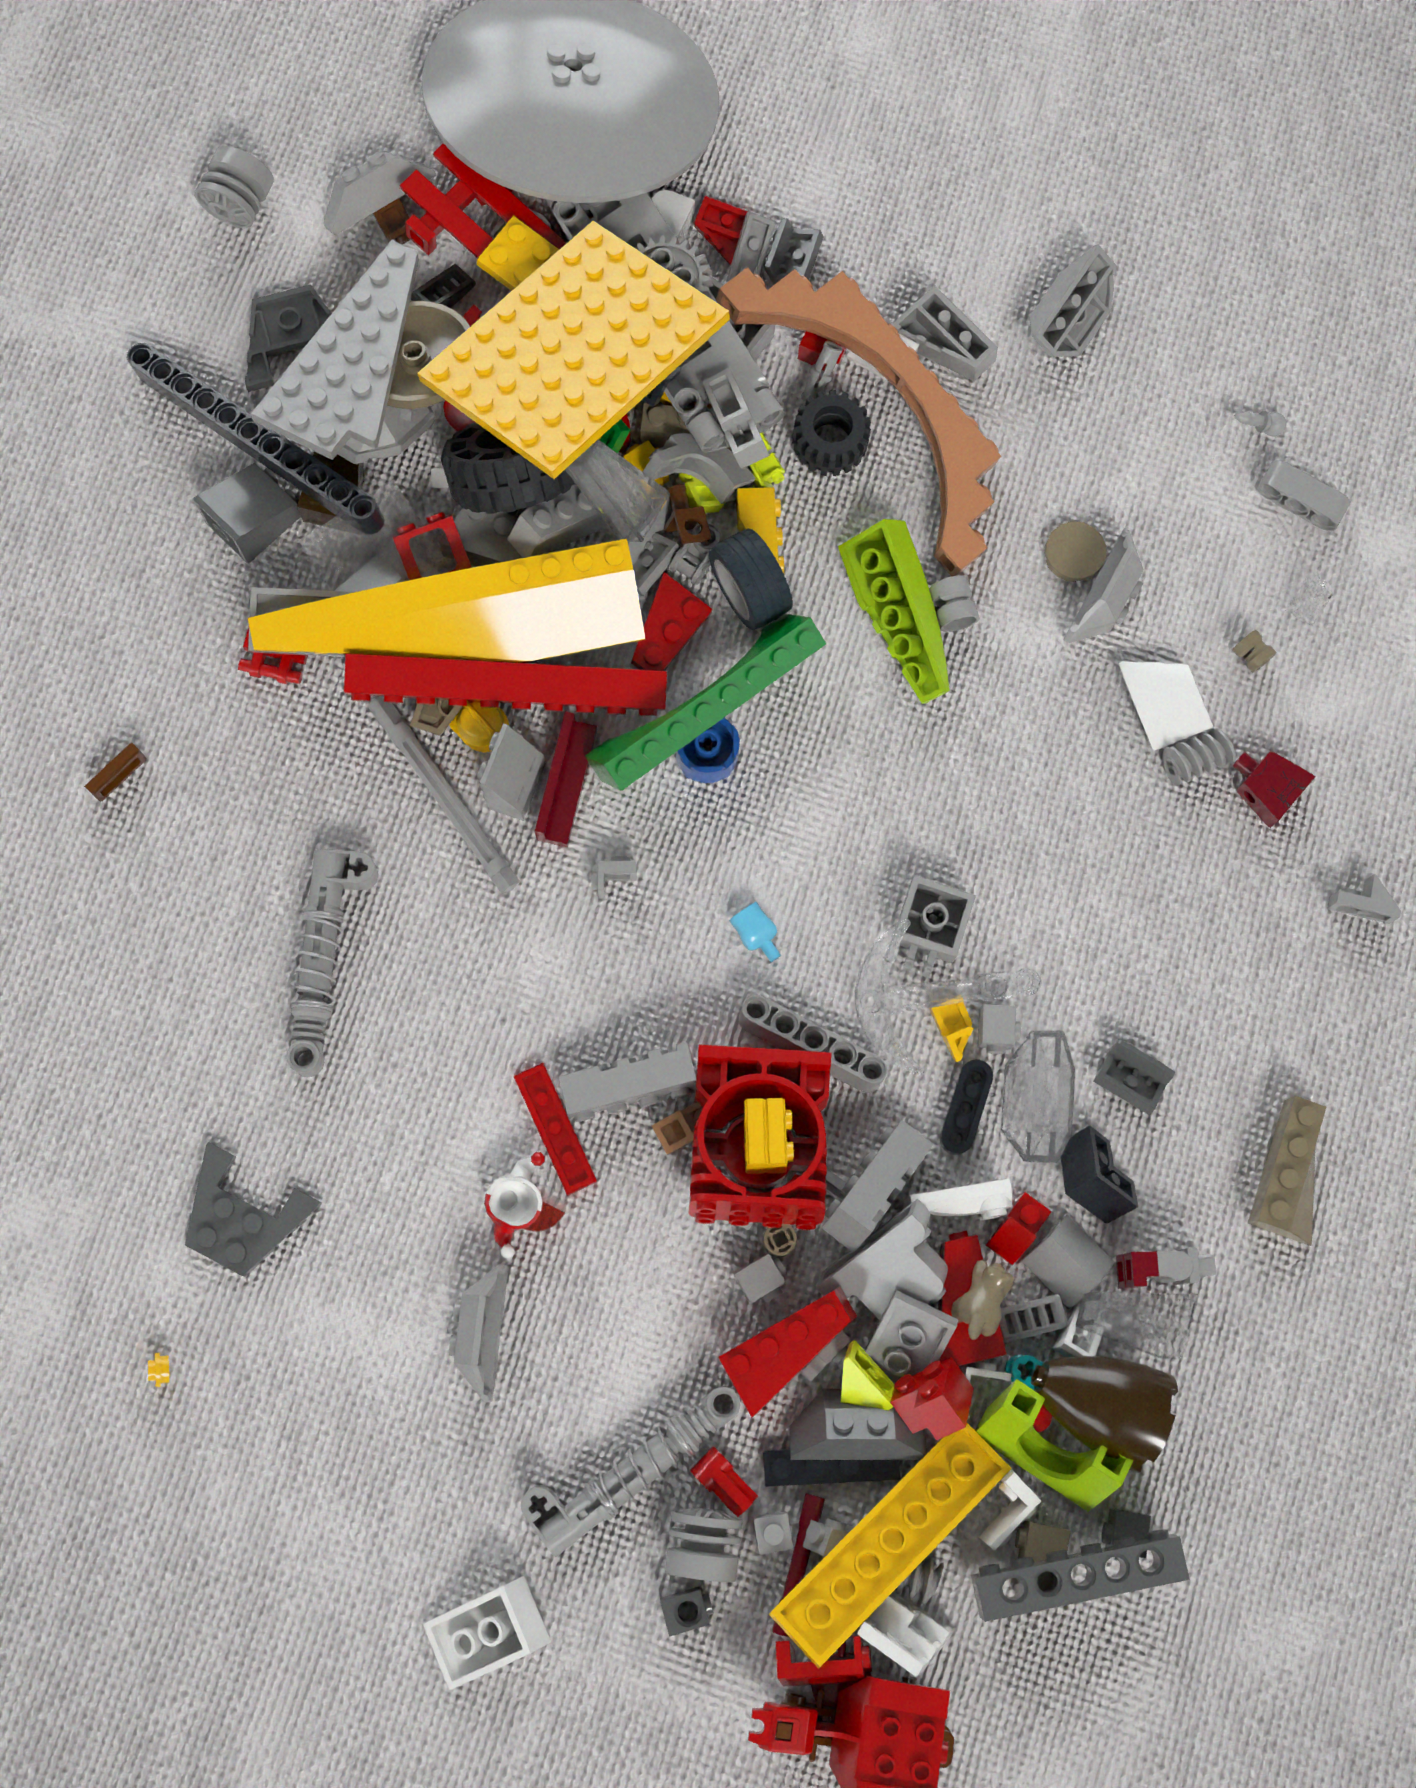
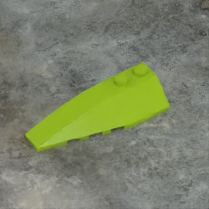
(898, 600)

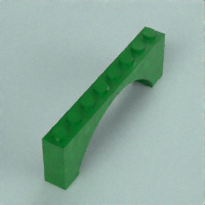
(777, 651)

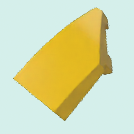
(953, 1026)

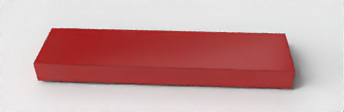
(555, 1129)

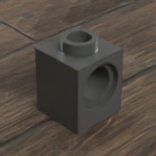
(674, 1622)

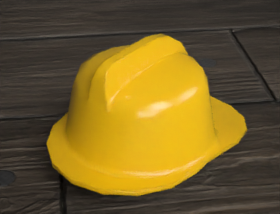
(477, 725)

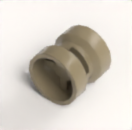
(1259, 656)
(777, 1244)

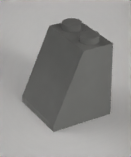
(248, 510)

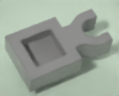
(833, 1351)

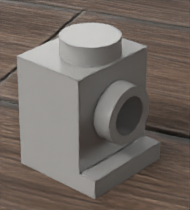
(824, 1537)

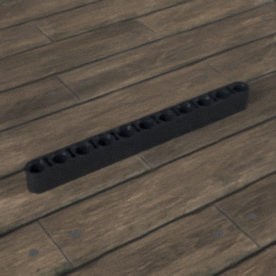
(256, 440)

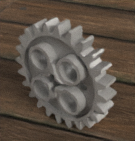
(693, 265)

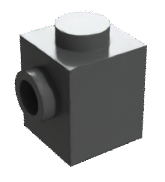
(1125, 1524)

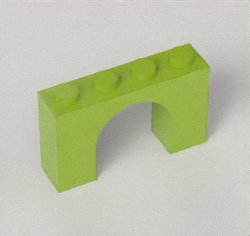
(1080, 1477)

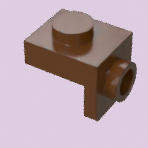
(392, 221)

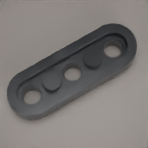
(975, 1095)

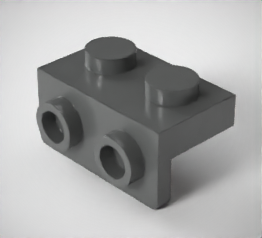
(792, 250)
(1133, 1076)

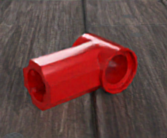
(718, 1476)

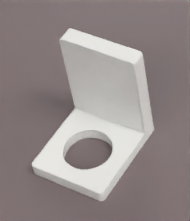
(985, 1370)

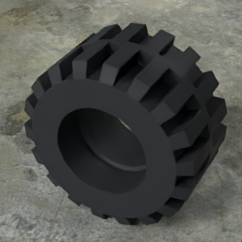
(837, 411)

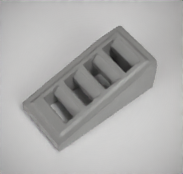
(1057, 1310)

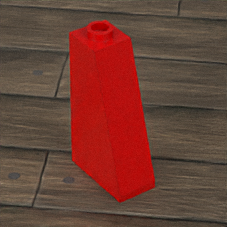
(961, 1256)

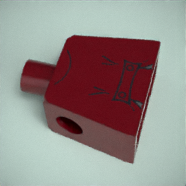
(1271, 785)

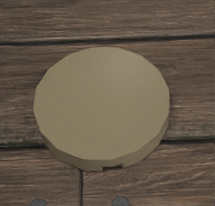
(1075, 551)

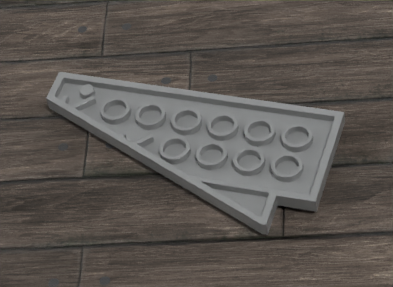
(347, 368)

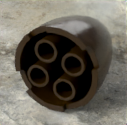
(1109, 1404)

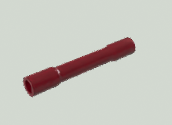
(811, 1510)

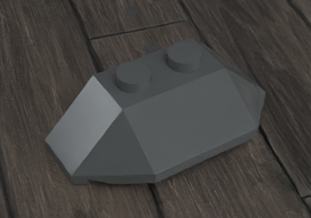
(852, 1432)

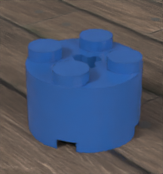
(714, 764)

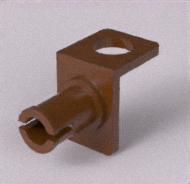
(686, 518)

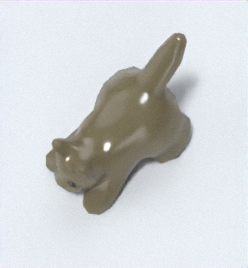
(981, 1304)

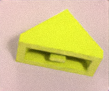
(864, 1380)

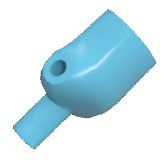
(756, 930)

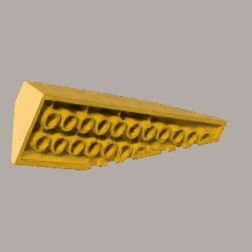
(480, 613)

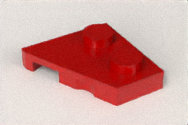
(720, 226)

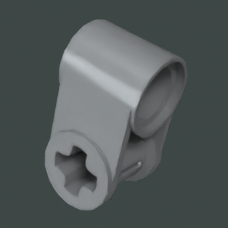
(693, 558)

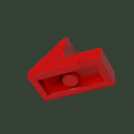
(1018, 1228)

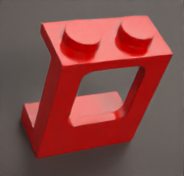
(434, 521)
(831, 1672)

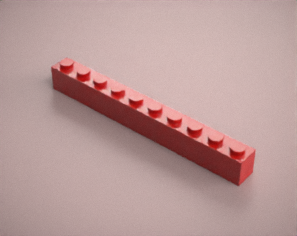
(504, 683)

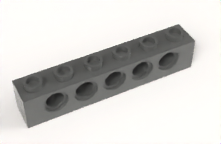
(1167, 1568)

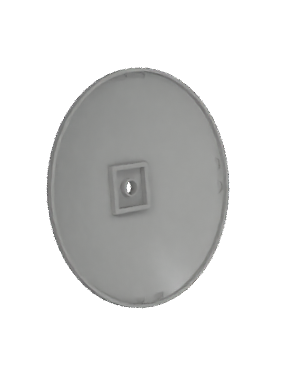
(605, 133)

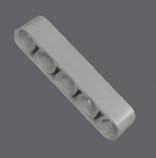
(805, 1029)

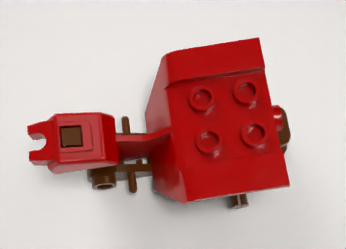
(877, 1734)

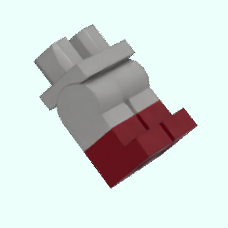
(1164, 1267)

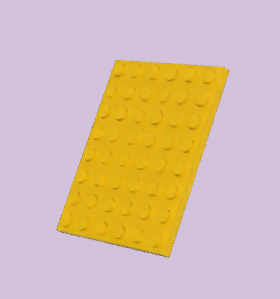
(573, 348)

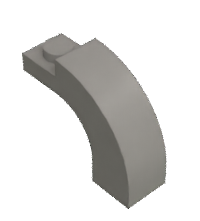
(715, 469)

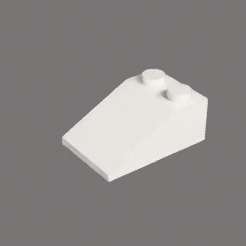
(487, 1633)

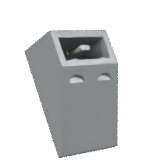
(510, 773)

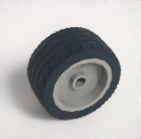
(751, 579)

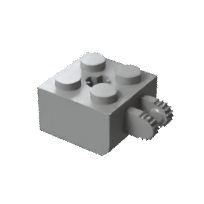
(937, 940)

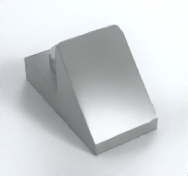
(1373, 903)

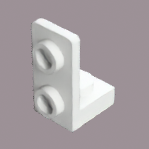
(1019, 1510)

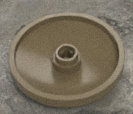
(426, 334)

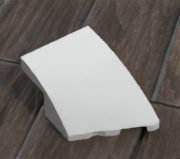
(1166, 701)
(905, 1633)

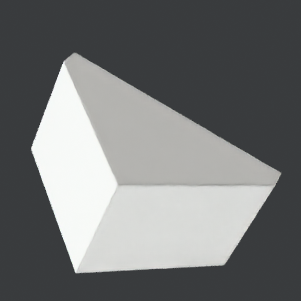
(1076, 1341)

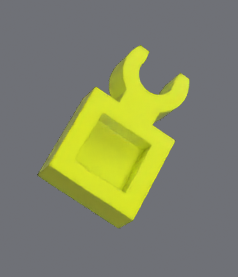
(699, 494)

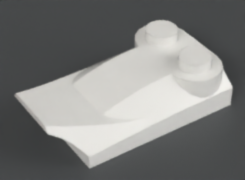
(986, 1198)

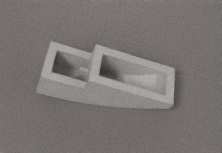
(735, 418)

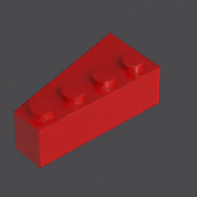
(777, 1354)

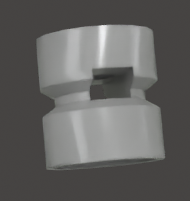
(954, 606)

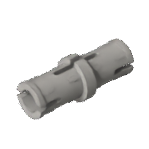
(829, 356)

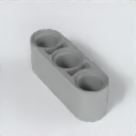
(1303, 495)

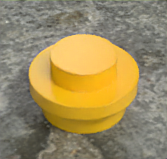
(159, 1369)

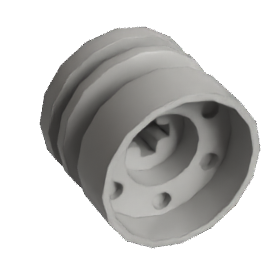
(234, 186)
(703, 1545)

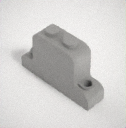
(890, 1261)

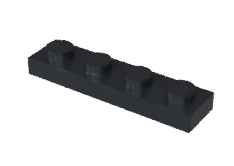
(784, 1472)

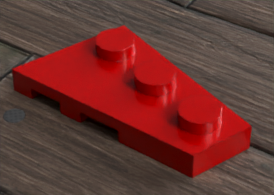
(669, 625)

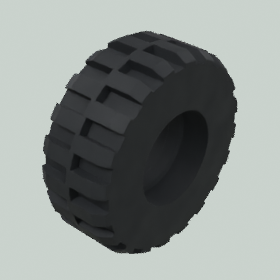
(494, 477)

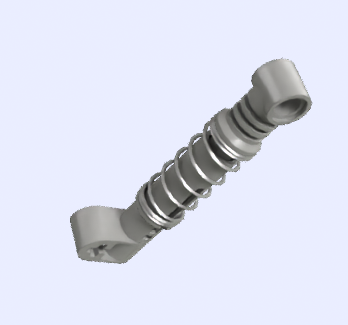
(318, 952)
(627, 1478)

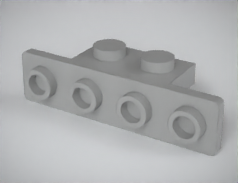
(653, 553)

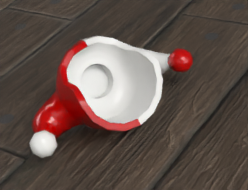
(514, 1202)

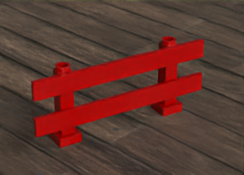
(447, 209)

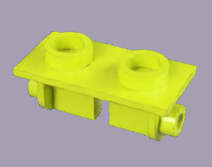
(767, 469)

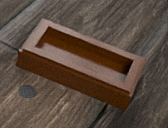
(115, 772)

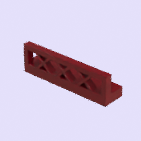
(565, 781)

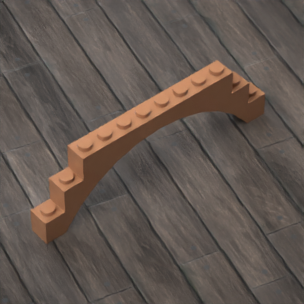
(847, 318)

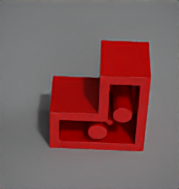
(934, 1399)

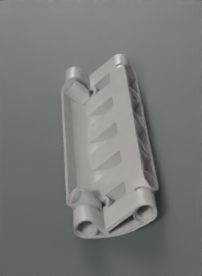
(635, 222)

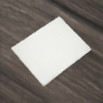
(438, 478)

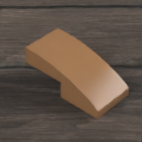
(678, 1128)

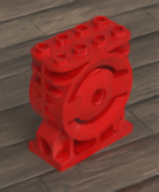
(759, 1074)

